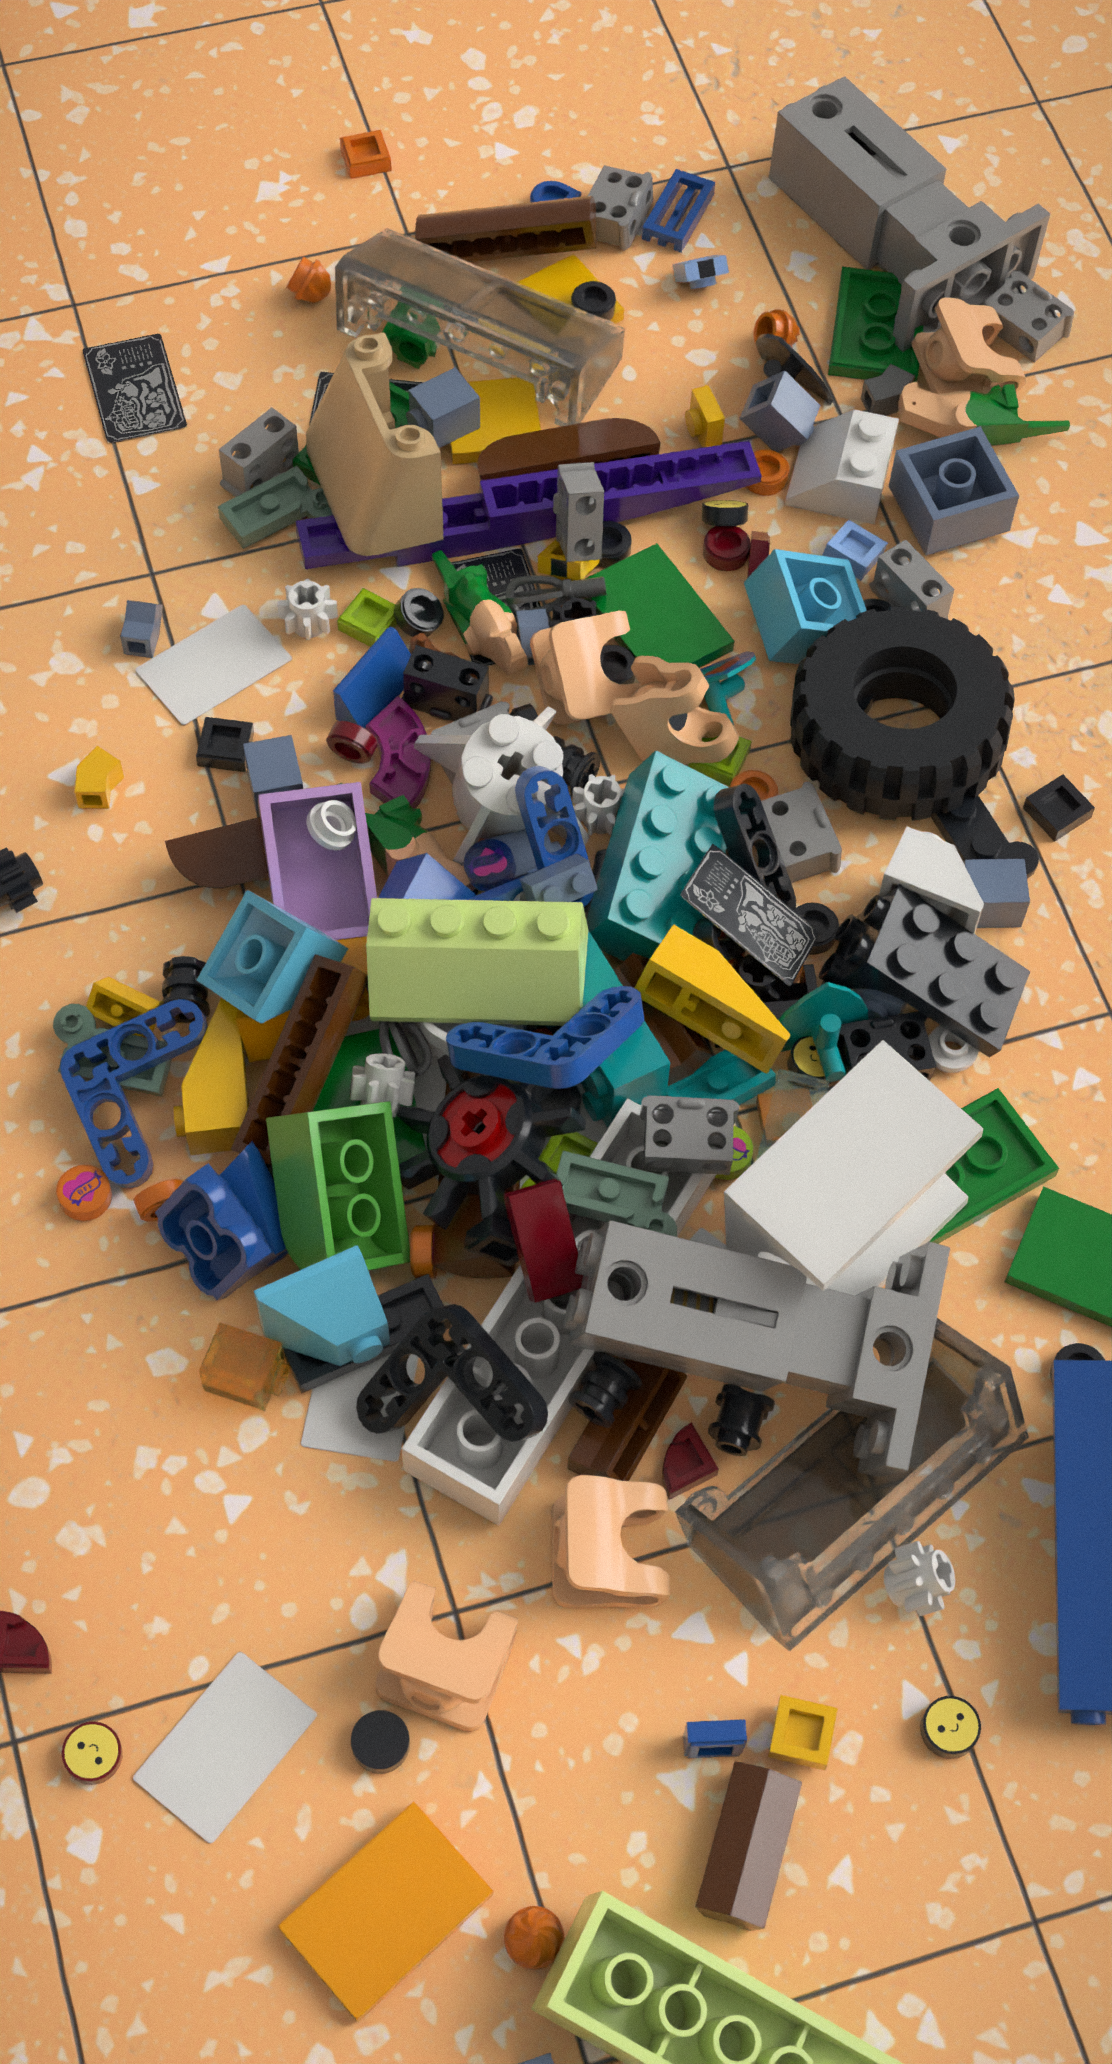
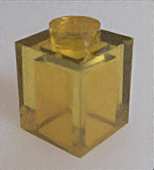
(244, 1367)

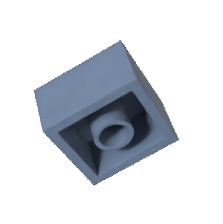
(953, 490)

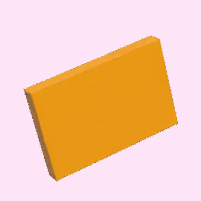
(385, 1911)

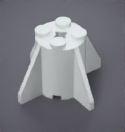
(488, 772)

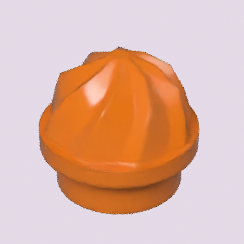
(310, 281)
(779, 324)
(533, 1937)

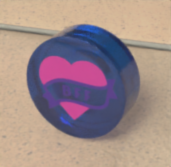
(489, 864)

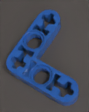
(556, 799)
(547, 1059)
(107, 1088)

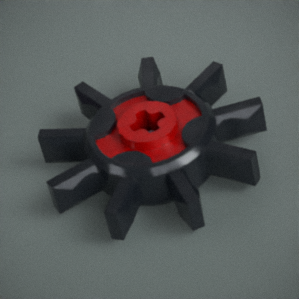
(482, 1141)

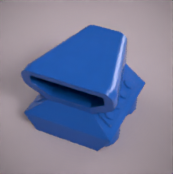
(225, 1223)

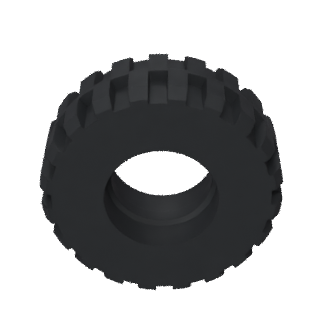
(911, 659)

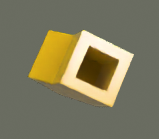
(97, 778)

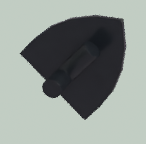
(781, 357)

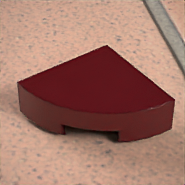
(758, 550)
(687, 1463)
(22, 1646)

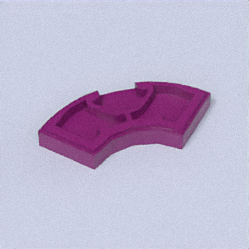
(401, 766)

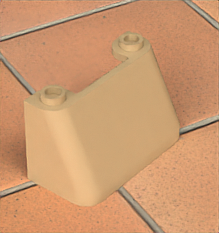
(374, 476)

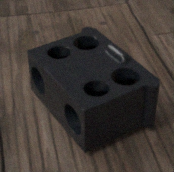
(445, 686)
(902, 1032)

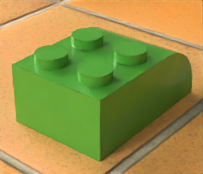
(339, 1184)

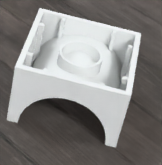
(855, 1178)

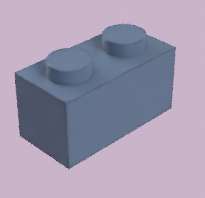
(560, 881)

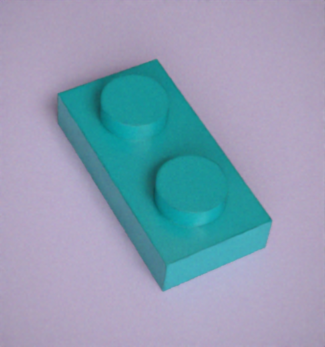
(724, 1078)

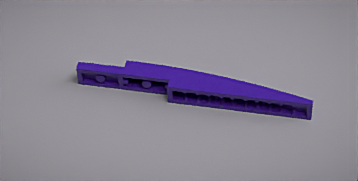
(521, 506)

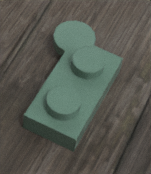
(272, 507)
(76, 1024)
(615, 1193)

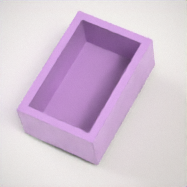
(310, 881)

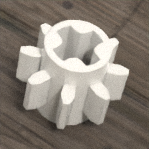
(307, 609)
(598, 803)
(383, 1081)
(919, 1578)

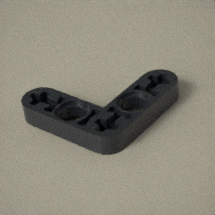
(739, 811)
(452, 1360)

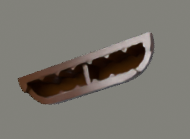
(570, 444)
(221, 855)

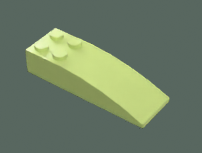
(671, 2002)

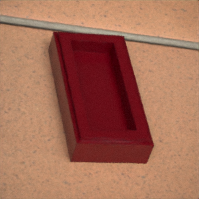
(544, 1239)

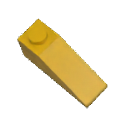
(711, 998)
(214, 1087)

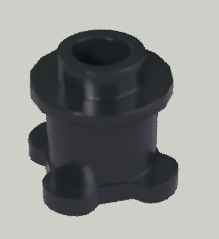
(739, 1420)

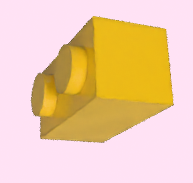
(118, 1002)

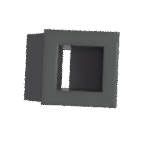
(882, 393)

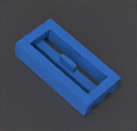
(668, 234)

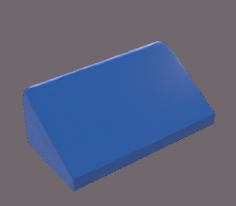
(373, 680)

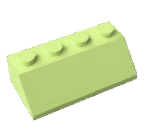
(476, 961)

